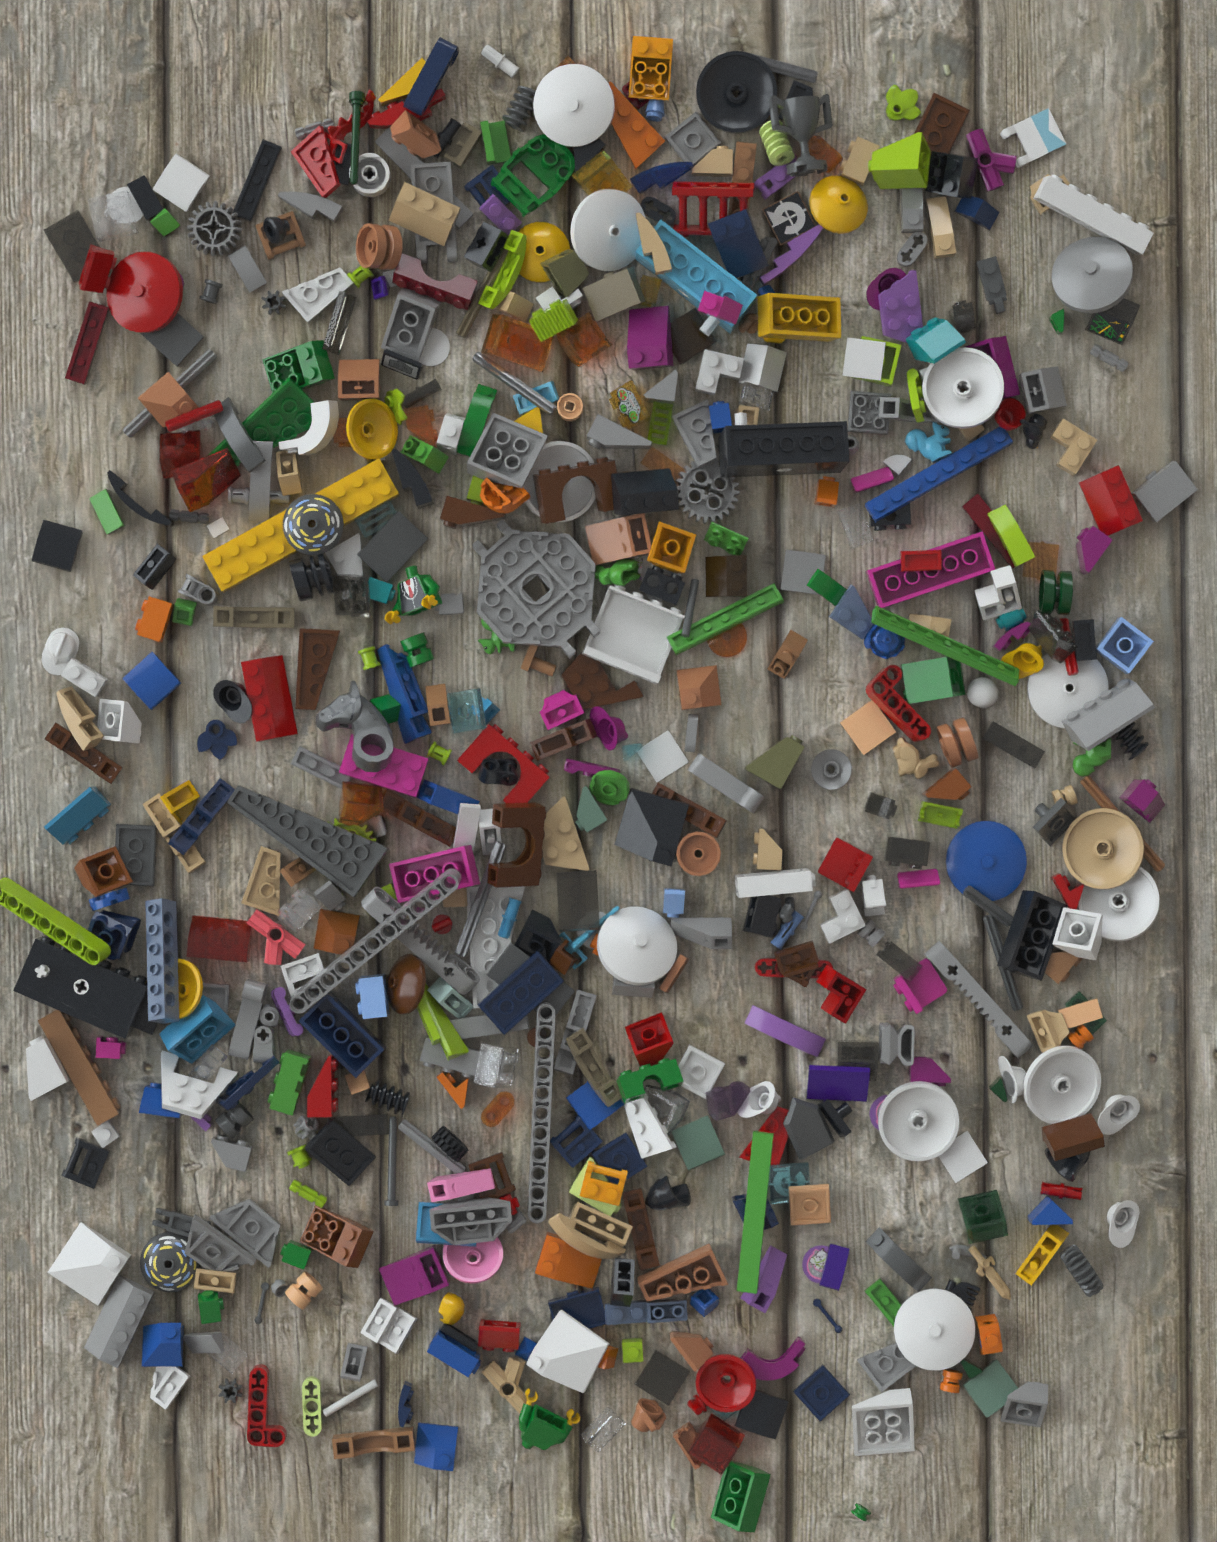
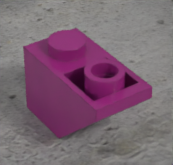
(927, 1070)

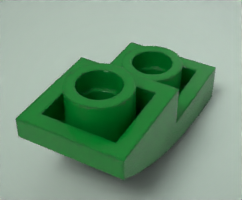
(826, 587)

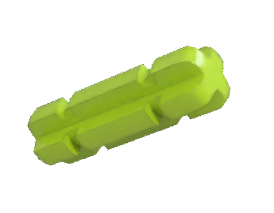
(308, 1193)

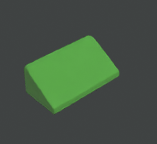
(107, 511)

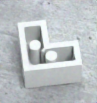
(715, 365)
(999, 597)
(847, 918)

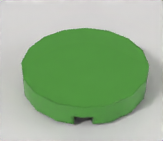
(609, 787)

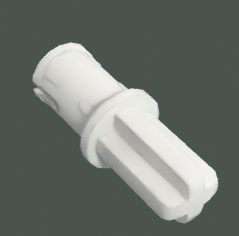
(500, 60)

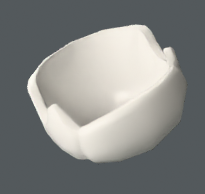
(982, 692)

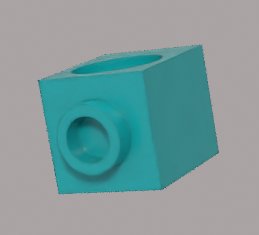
(381, 591)

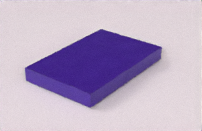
(838, 1083)

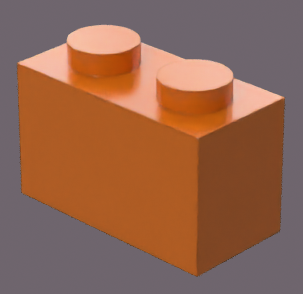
(154, 619)

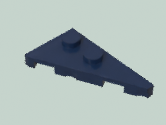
(245, 1085)

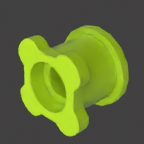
(300, 1156)

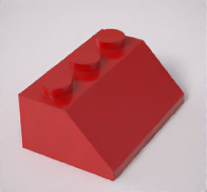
(1110, 501)

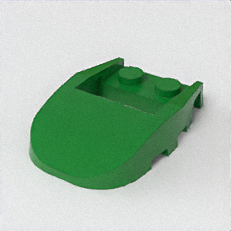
(547, 161)

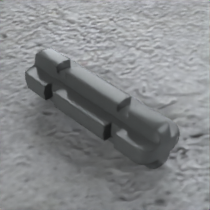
(186, 516)

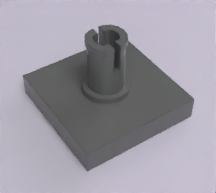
(1053, 820)

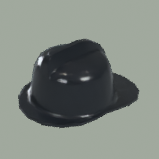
(233, 700)

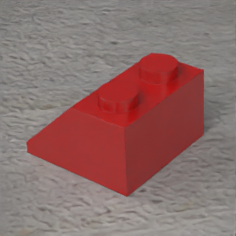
(96, 269)
(499, 1335)

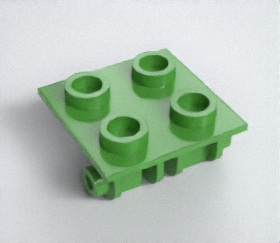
(726, 539)

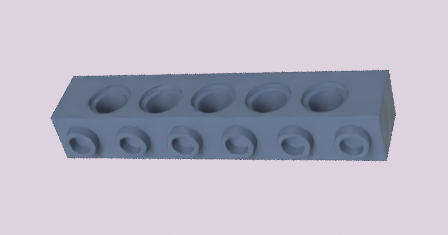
(162, 961)

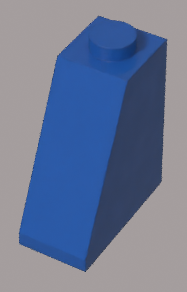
(443, 797)

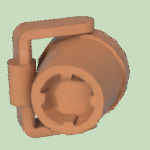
(648, 1416)

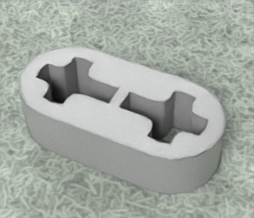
(908, 246)
(691, 733)

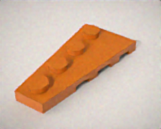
(633, 130)

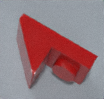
(1070, 897)

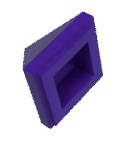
(380, 287)

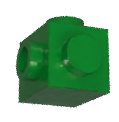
(210, 1306)

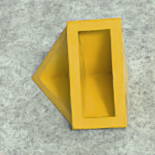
(181, 801)

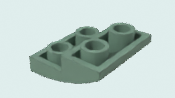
(698, 1143)
(990, 1388)

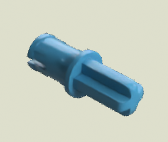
(509, 918)

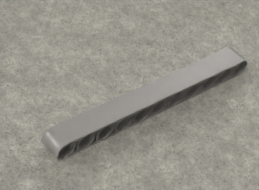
(379, 933)
(541, 1122)

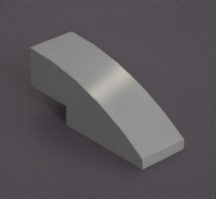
(312, 205)

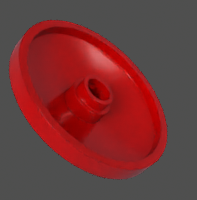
(144, 292)

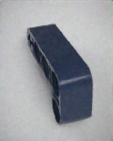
(431, 75)

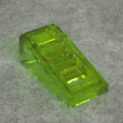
(664, 406)

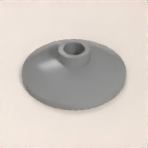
(838, 777)

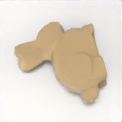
(910, 761)

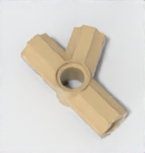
(510, 1375)

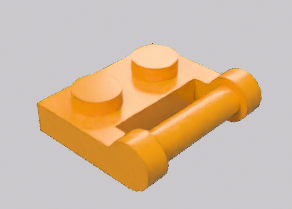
(600, 1189)

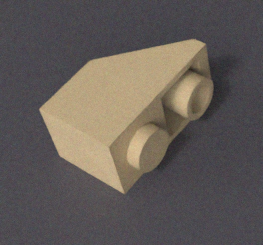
(768, 852)

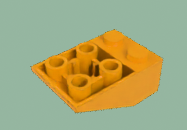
(650, 68)

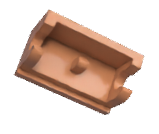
(684, 1437)

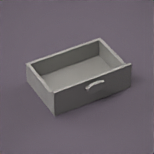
(1164, 491)

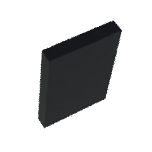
(340, 1152)

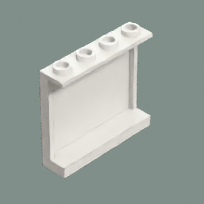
(633, 633)

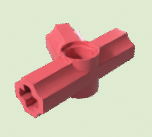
(275, 947)

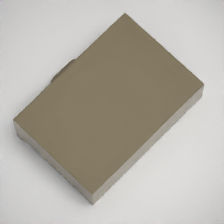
(613, 294)

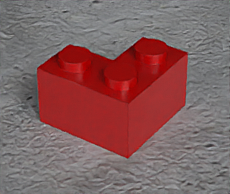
(843, 994)

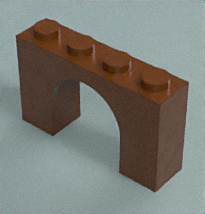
(550, 486)
(527, 867)

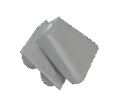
(896, 1043)

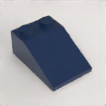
(738, 243)

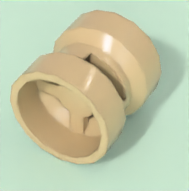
(1068, 795)

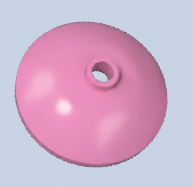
(488, 1262)

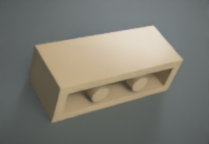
(600, 1225)

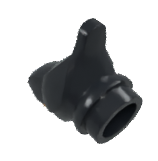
(1033, 430)

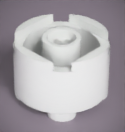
(379, 182)

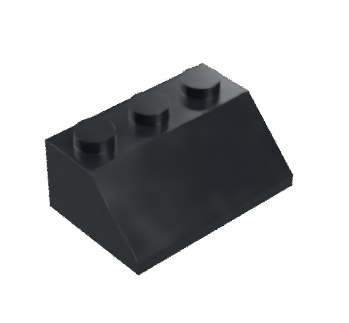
(644, 492)

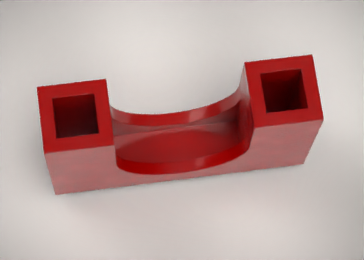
(493, 741)

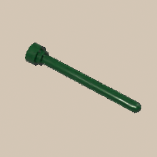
(357, 99)

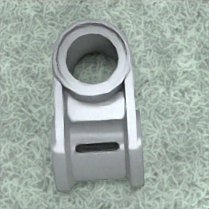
(195, 590)
(263, 1047)

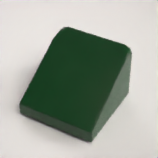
(998, 1089)
(970, 1368)

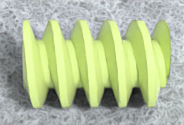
(776, 145)

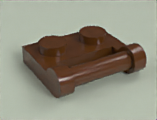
(485, 1164)

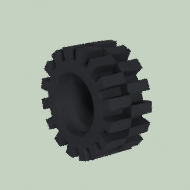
(450, 1144)

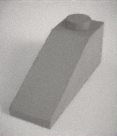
(911, 210)

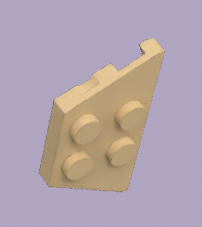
(561, 840)

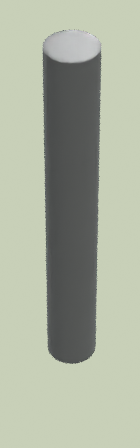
(690, 608)

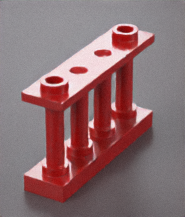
(703, 190)

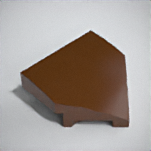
(798, 962)

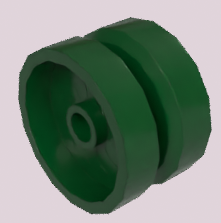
(1055, 593)

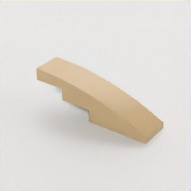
(168, 827)

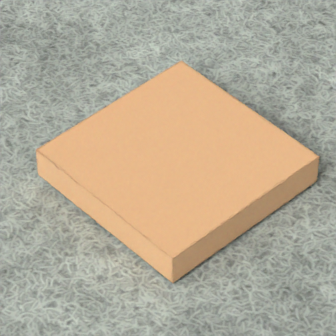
(867, 727)
(809, 1204)

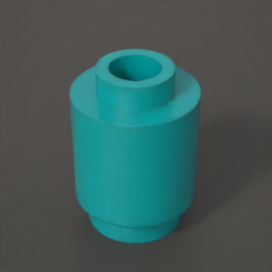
(1011, 619)

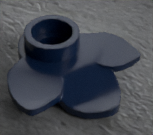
(218, 742)

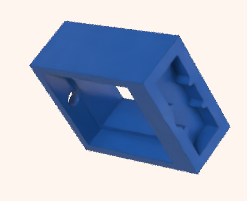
(454, 1354)

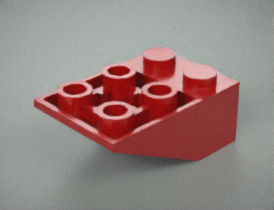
(321, 1098)

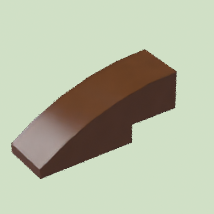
(563, 739)

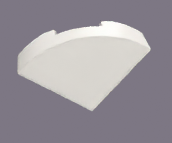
(897, 463)

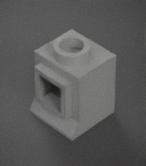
(451, 604)

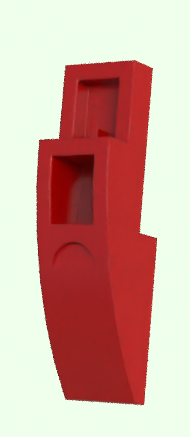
(394, 110)

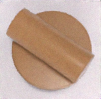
(750, 324)

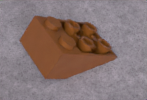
(336, 1237)

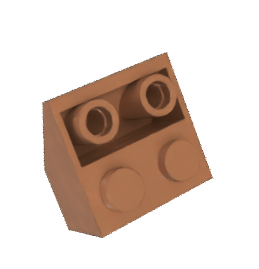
(359, 379)

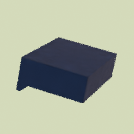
(583, 1306)

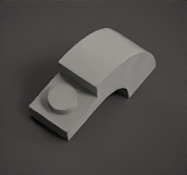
(901, 410)

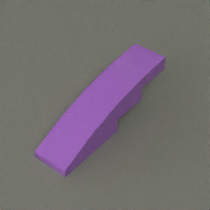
(797, 248)

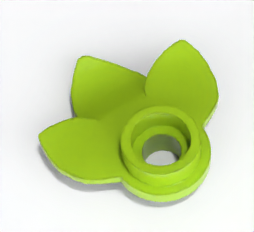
(904, 102)
(394, 401)

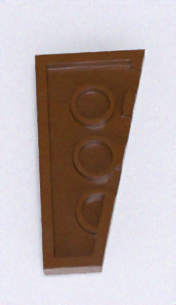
(314, 660)

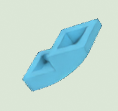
(547, 390)

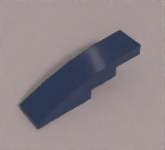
(201, 817)

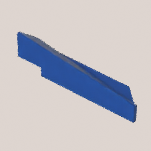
(406, 691)

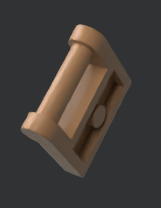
(294, 228)

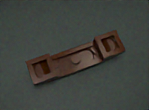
(91, 758)
(695, 814)
(641, 1229)

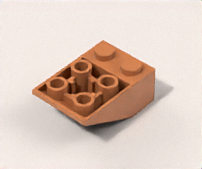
(618, 539)

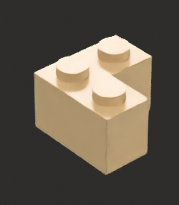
(1077, 445)

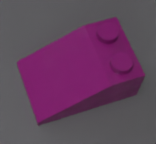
(649, 338)

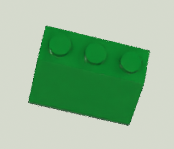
(740, 1496)

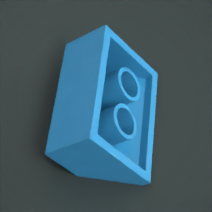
(78, 816)
(197, 1032)

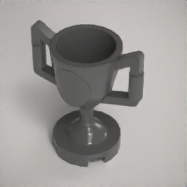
(801, 122)

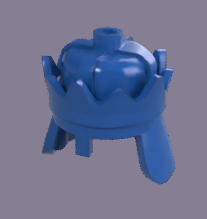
(884, 642)

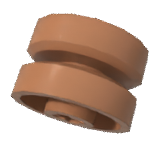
(379, 246)
(955, 743)
(686, 853)

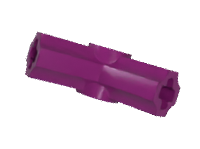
(998, 161)

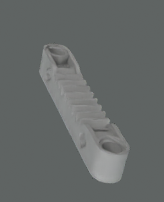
(459, 976)
(1015, 1040)

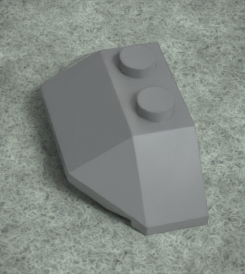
(471, 1220)

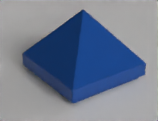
(525, 1348)

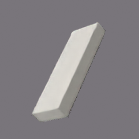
(467, 825)

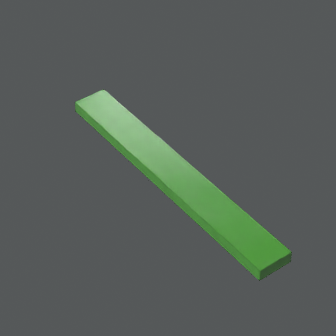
(945, 645)
(755, 1212)

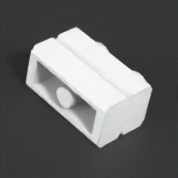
(84, 677)

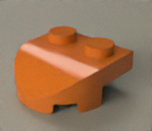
(502, 497)

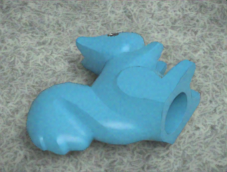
(930, 447)

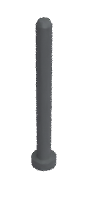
(392, 1163)

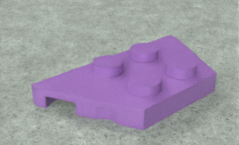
(901, 308)

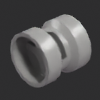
(875, 936)

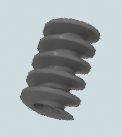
(520, 108)

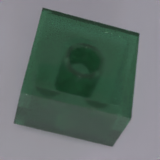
(983, 1217)

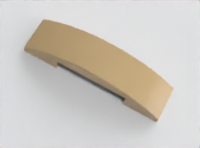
(565, 1229)

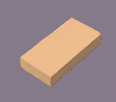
(1081, 1013)

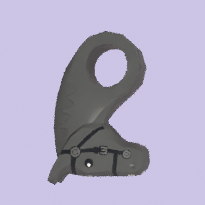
(368, 727)

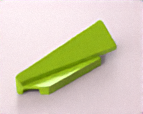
(439, 1027)

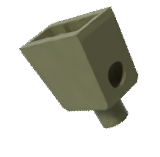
(565, 271)

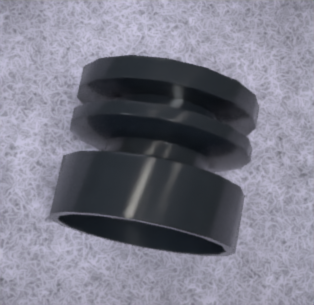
(311, 576)

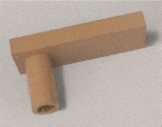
(535, 663)

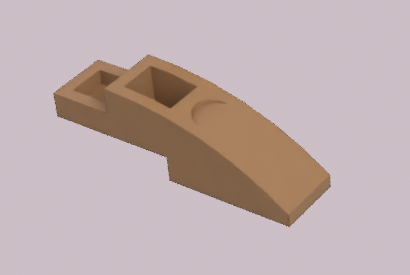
(742, 170)

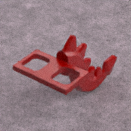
(338, 133)

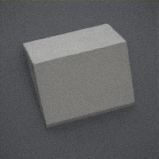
(663, 391)

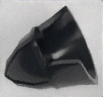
(1070, 1166)
(664, 1197)

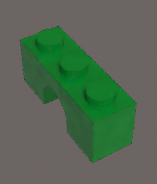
(665, 1073)

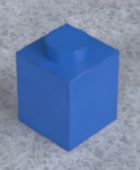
(720, 416)

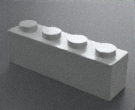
(434, 1055)

